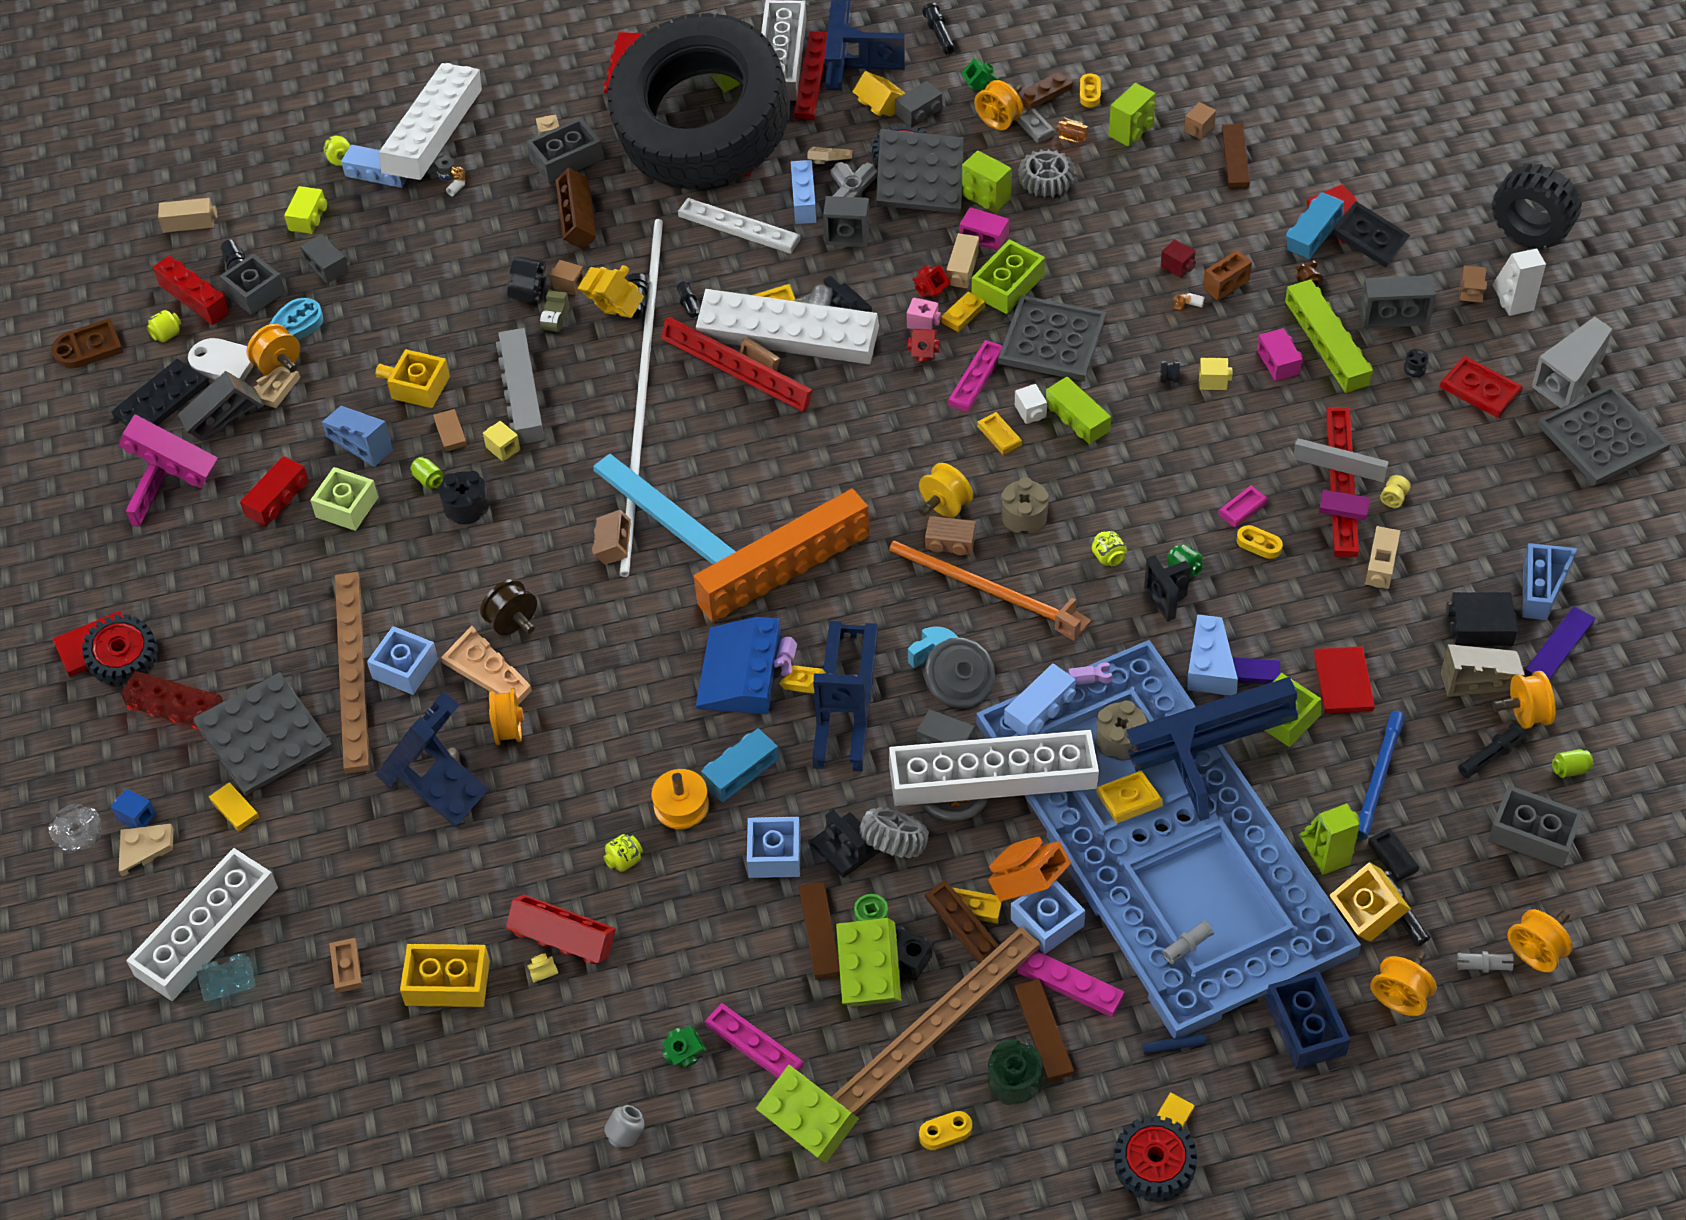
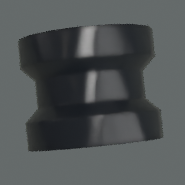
(1416, 363)
(1169, 371)

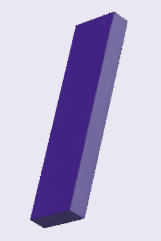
(1561, 643)

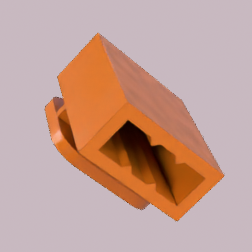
(1027, 868)

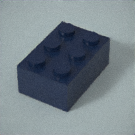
(1307, 1020)

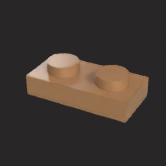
(346, 965)

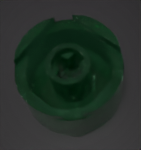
(1014, 1072)

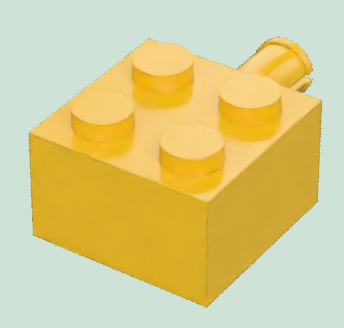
(416, 378)

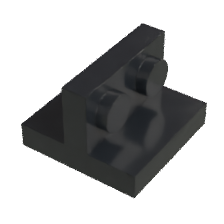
(845, 297)
(1166, 585)
(842, 844)

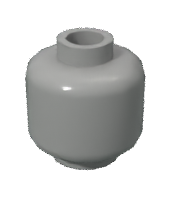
(624, 1126)

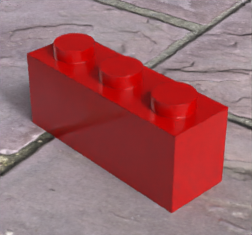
(274, 491)

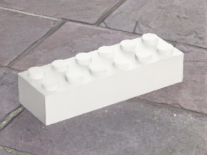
(785, 29)
(202, 924)

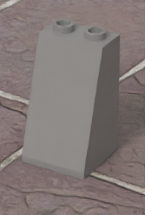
(1571, 363)

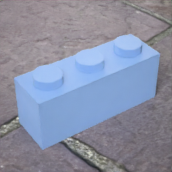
(365, 165)
(803, 192)
(1040, 701)

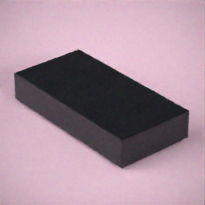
(1393, 854)

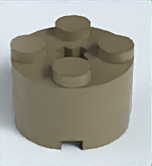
(1024, 506)
(1112, 727)

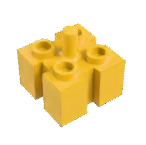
(611, 291)

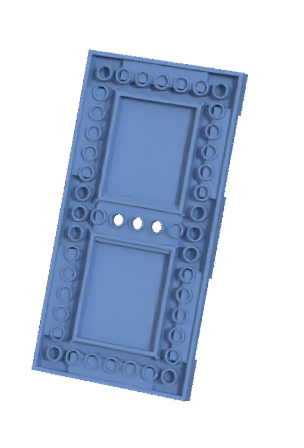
(1222, 870)

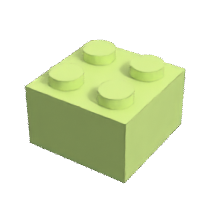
(344, 498)

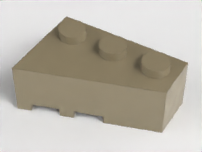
(1478, 670)

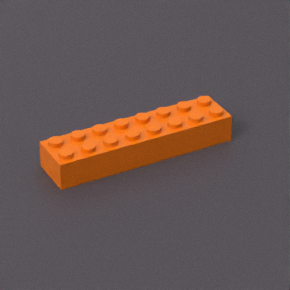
(782, 555)

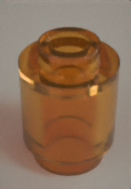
(1072, 130)

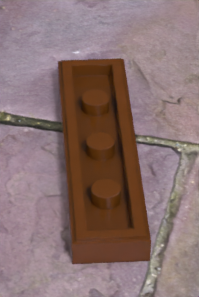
(1235, 156)
(961, 921)
(819, 930)
(1043, 1030)

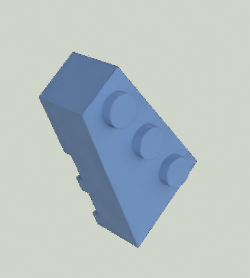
(359, 434)

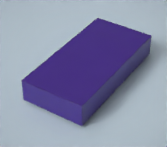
(1256, 670)

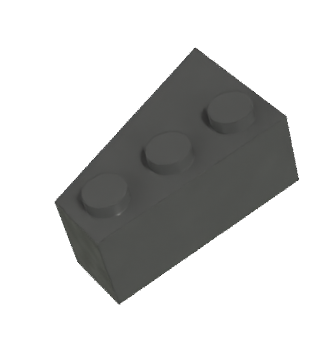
(218, 404)

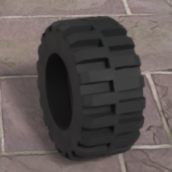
(1547, 189)

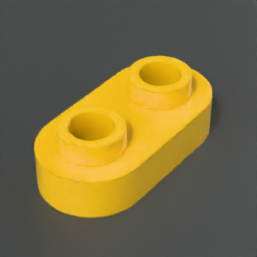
(1090, 90)
(1261, 542)
(947, 1131)

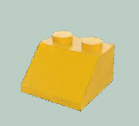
(877, 93)

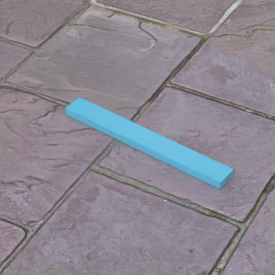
(662, 509)

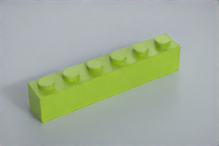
(1329, 336)

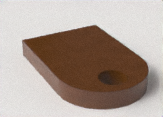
(87, 345)

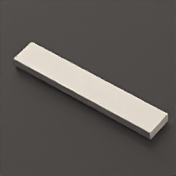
(739, 225)

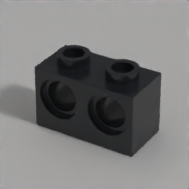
(907, 944)

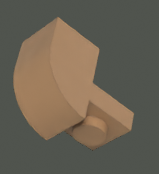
(1472, 284)

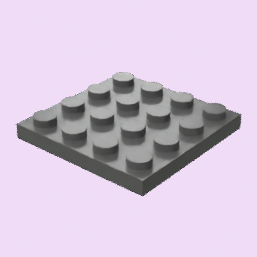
(919, 171)
(1052, 338)
(1603, 434)
(262, 733)

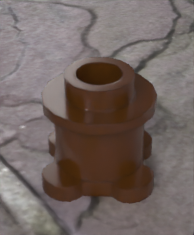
(1309, 272)

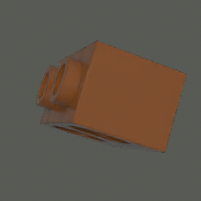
(1227, 275)

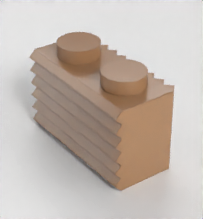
(950, 535)
(611, 537)

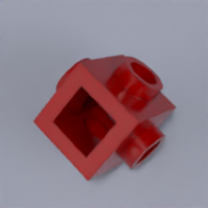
(931, 281)
(927, 336)

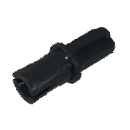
(688, 299)

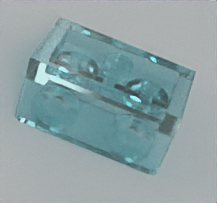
(227, 978)

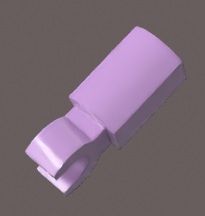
(785, 655)
(1090, 674)

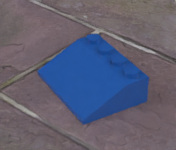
(740, 666)

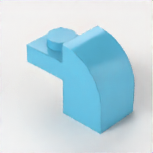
(931, 636)

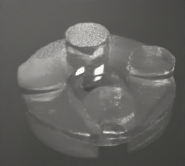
(72, 841)

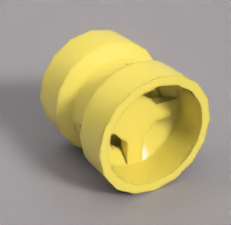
(1393, 494)

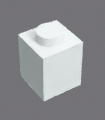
(1030, 404)

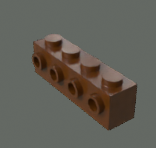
(575, 208)

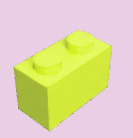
(305, 210)

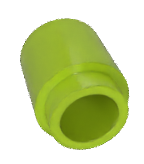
(427, 473)
(1572, 763)

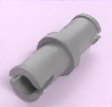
(1187, 942)
(1485, 961)

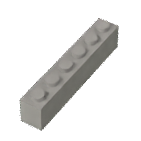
(521, 386)

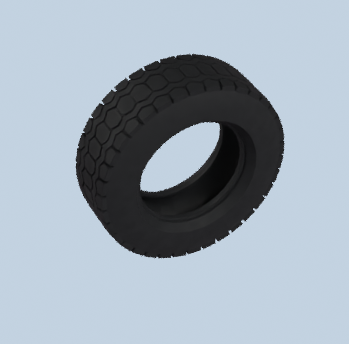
(688, 50)

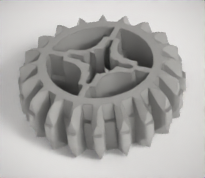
(1046, 173)
(894, 832)

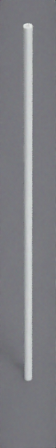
(643, 380)

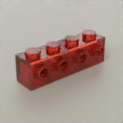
(167, 698)

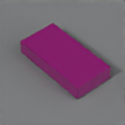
(1344, 505)

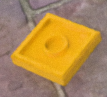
(1129, 796)

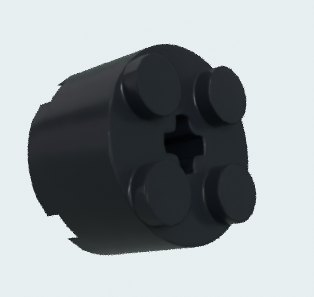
(527, 279)
(464, 496)

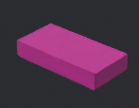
(1243, 506)

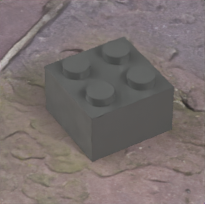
(846, 221)
(252, 284)

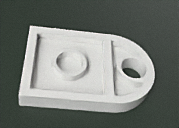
(220, 357)

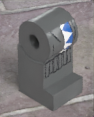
(441, 167)

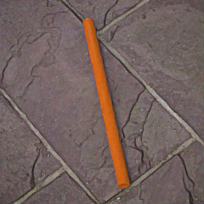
(973, 580)

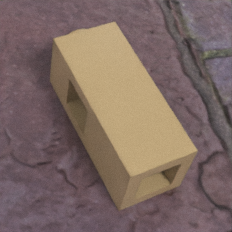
(187, 215)
(963, 260)
(1382, 557)

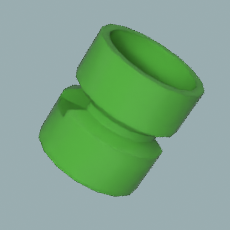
(870, 907)

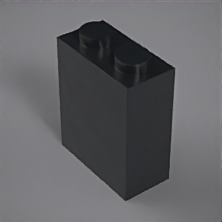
(1482, 618)

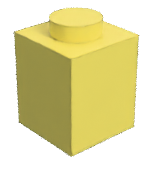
(1214, 373)
(501, 441)

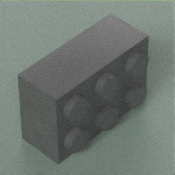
(565, 147)
(1397, 301)
(1535, 826)

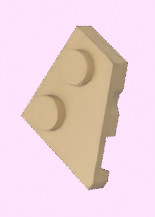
(821, 155)
(276, 386)
(143, 845)

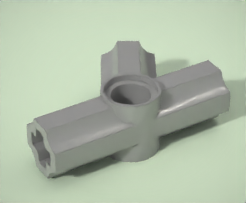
(852, 183)

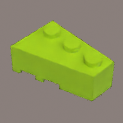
(1332, 838)

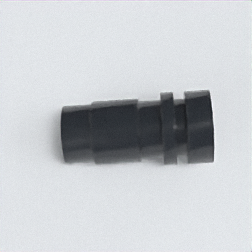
(232, 253)
(641, 282)

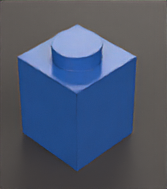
(133, 809)

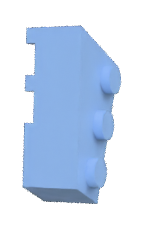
(1211, 659)

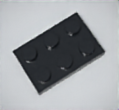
(1370, 234)

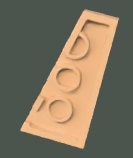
(481, 664)

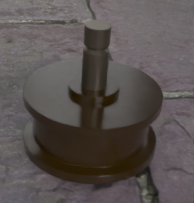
(509, 607)

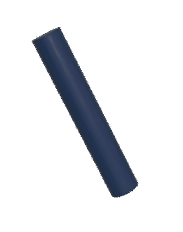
(1175, 1043)

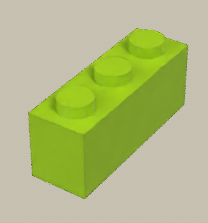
(1078, 410)

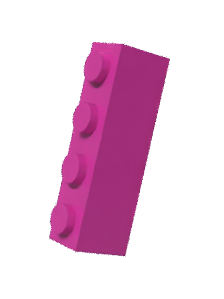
(167, 451)

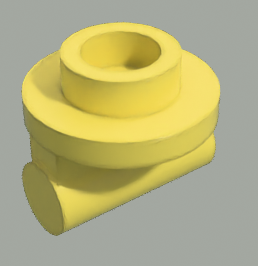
(542, 967)

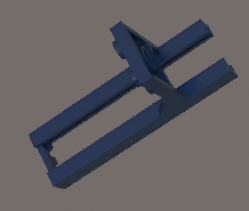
(875, 49)
(844, 692)
(1207, 726)
(447, 783)

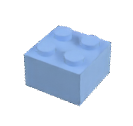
(402, 660)
(773, 847)
(1048, 915)

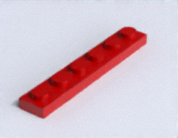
(811, 76)

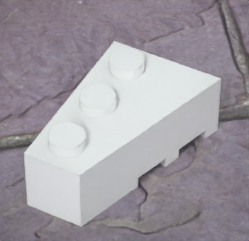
(1520, 281)

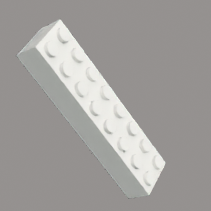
(430, 121)
(789, 326)
(993, 768)

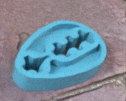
(300, 317)

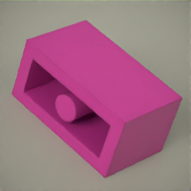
(988, 227)
(1279, 354)

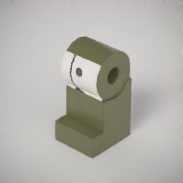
(554, 311)

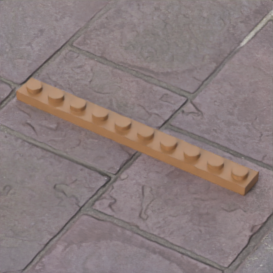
(352, 673)
(936, 1021)

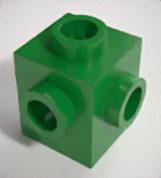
(979, 74)
(692, 1047)

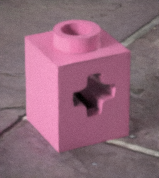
(923, 314)

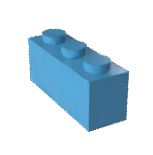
(1314, 225)
(740, 764)

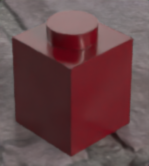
(1178, 258)

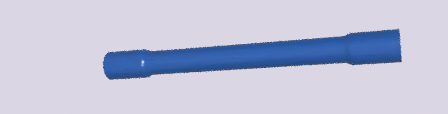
(1392, 732)

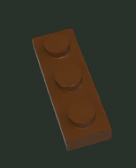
(1045, 90)

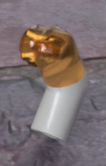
(459, 180)
(1188, 298)

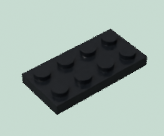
(162, 394)

